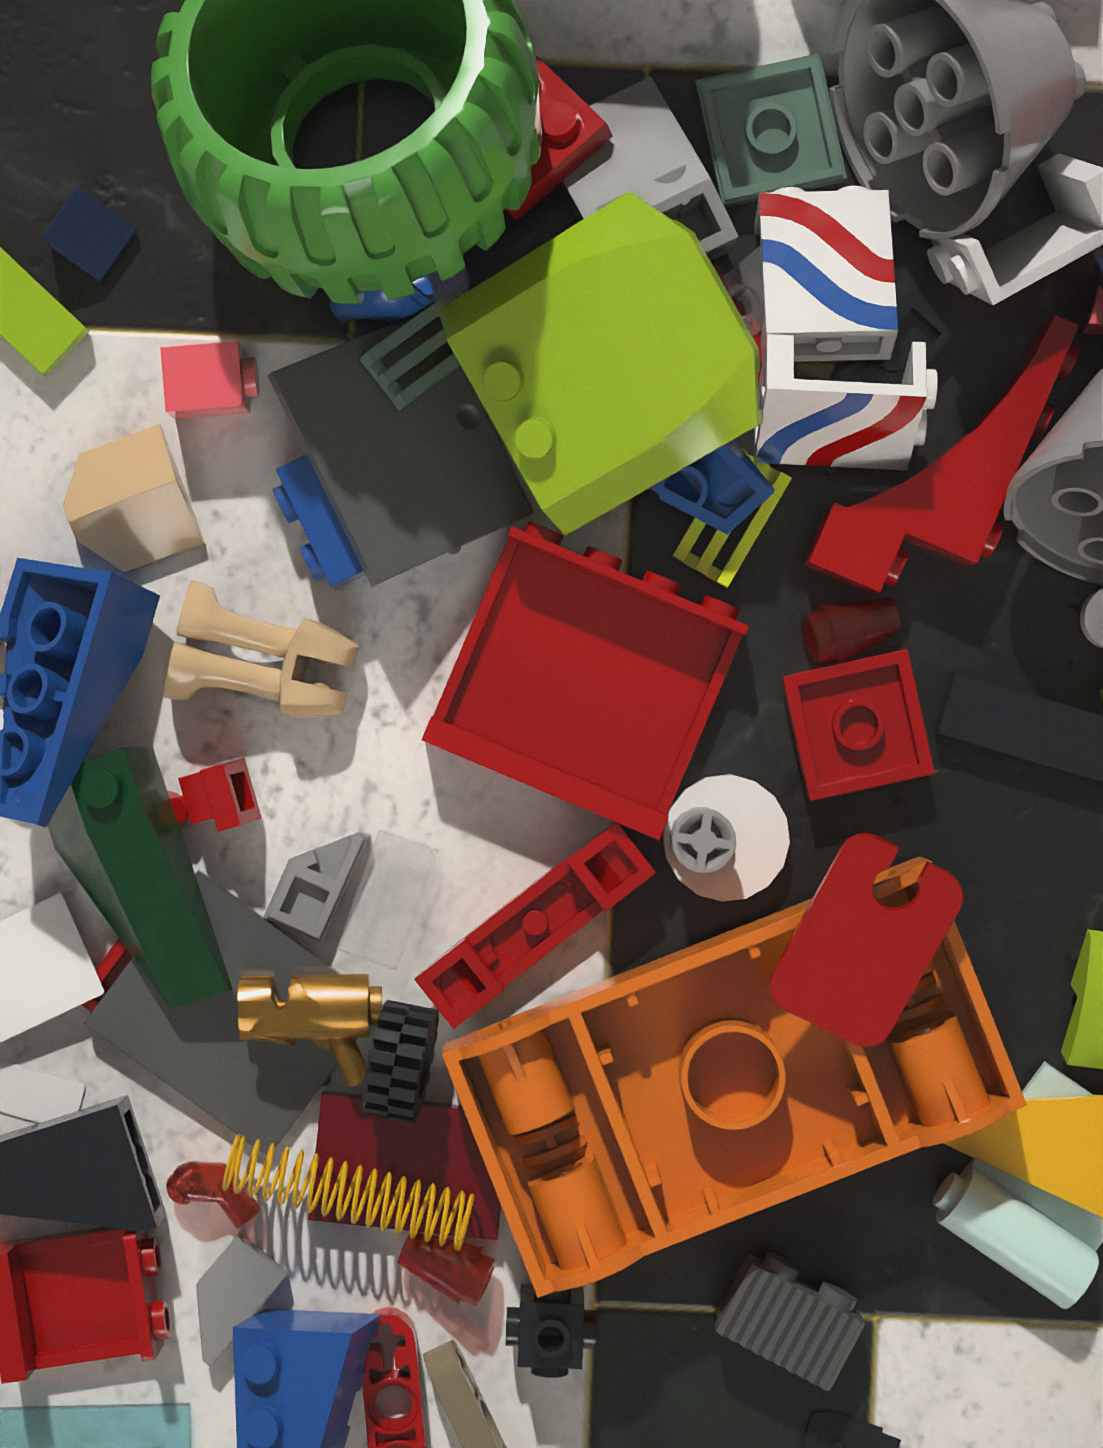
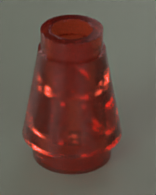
(846, 628)
(453, 1273)

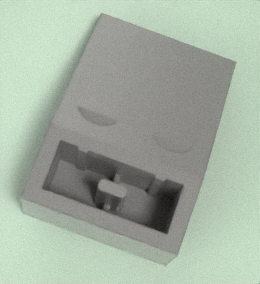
(655, 161)

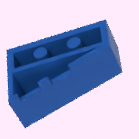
(298, 1376)

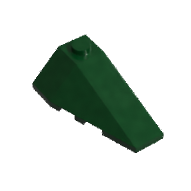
(134, 865)

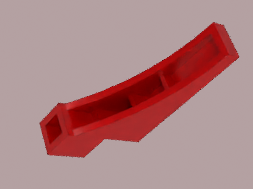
(958, 497)

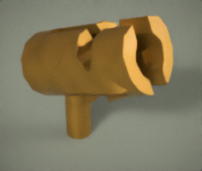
(319, 1008)

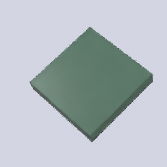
(770, 129)

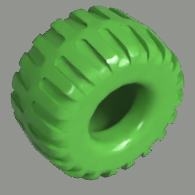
(249, 72)

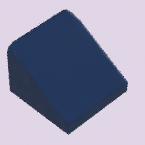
(88, 234)

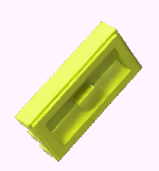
(704, 564)

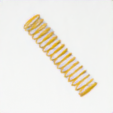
(234, 1163)

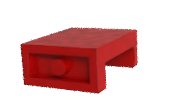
(79, 1300)

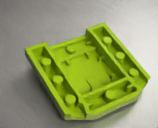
(607, 359)

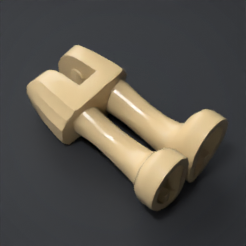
(207, 621)

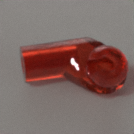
(203, 1183)

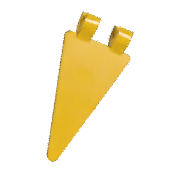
(1048, 1145)

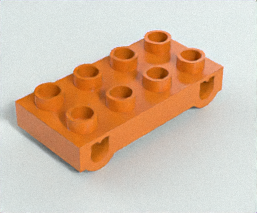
(704, 1101)

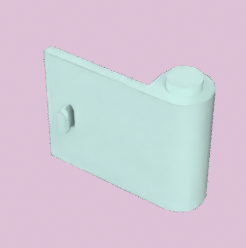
(1020, 1225)

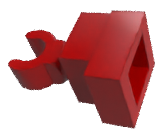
(217, 793)

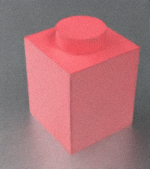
(208, 379)

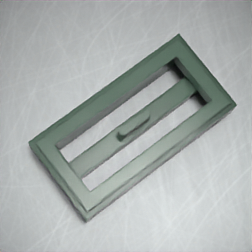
(387, 377)

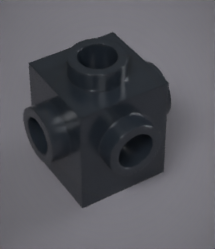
(551, 1354)

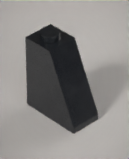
(81, 1170)

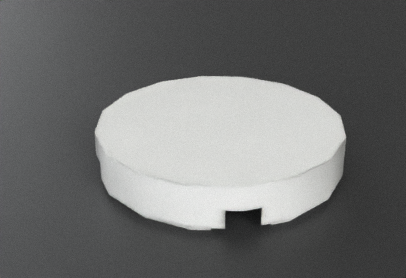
(759, 831)

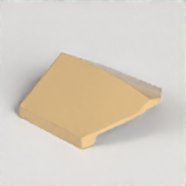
(131, 502)

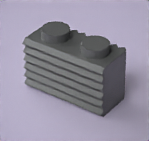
(789, 1320)

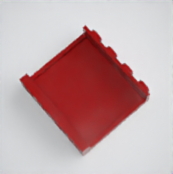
(586, 679)

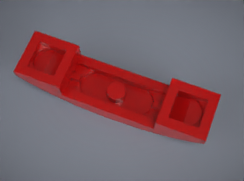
(534, 924)

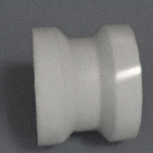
(712, 852)

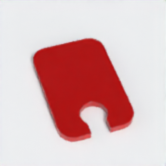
(853, 956)

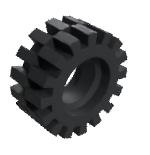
(400, 1061)

